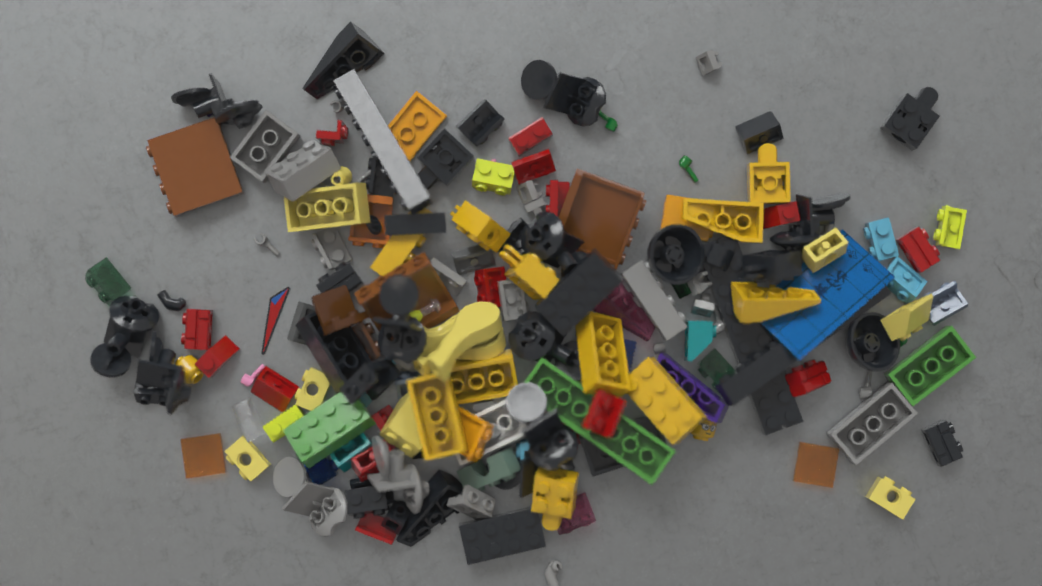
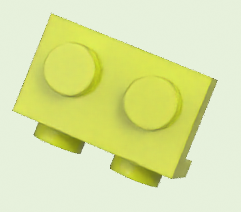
(493, 177)
(950, 227)

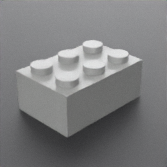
(265, 145)
(302, 170)

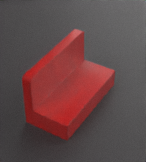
(274, 389)
(371, 526)

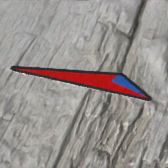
(274, 310)

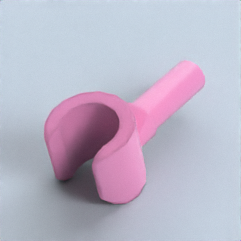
(248, 380)

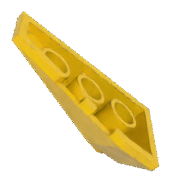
(730, 218)
(762, 303)

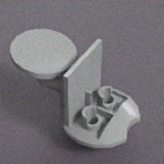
(396, 475)
(322, 504)

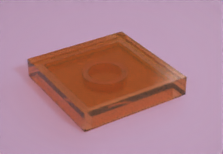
(203, 455)
(815, 464)

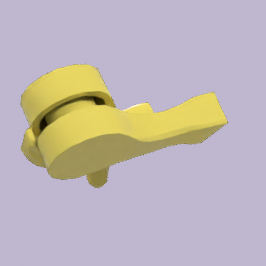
(469, 335)

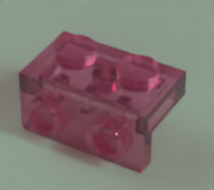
(581, 516)

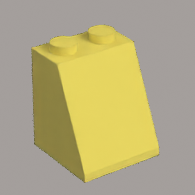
(402, 428)

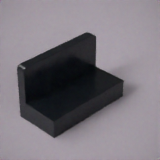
(759, 131)

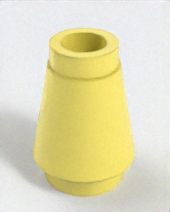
(345, 175)

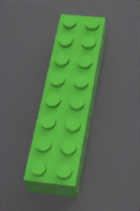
(630, 442)

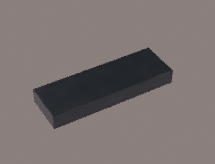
(417, 224)

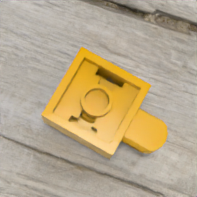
(767, 178)
(479, 227)
(529, 273)
(554, 496)

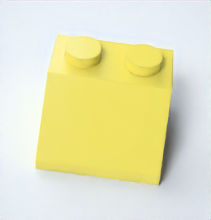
(908, 318)

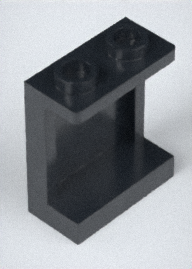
(372, 379)

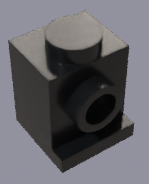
(397, 513)

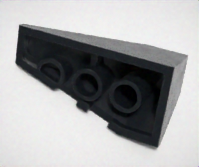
(347, 52)
(433, 509)

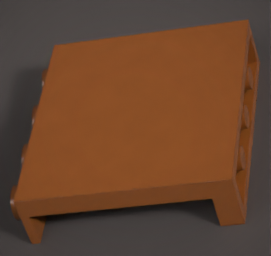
(194, 166)
(601, 214)
(429, 287)

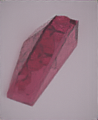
(622, 306)

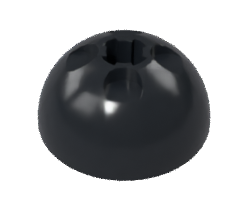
(685, 254)
(870, 343)

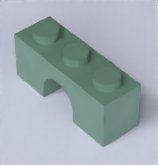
(500, 466)

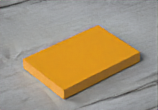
(416, 124)

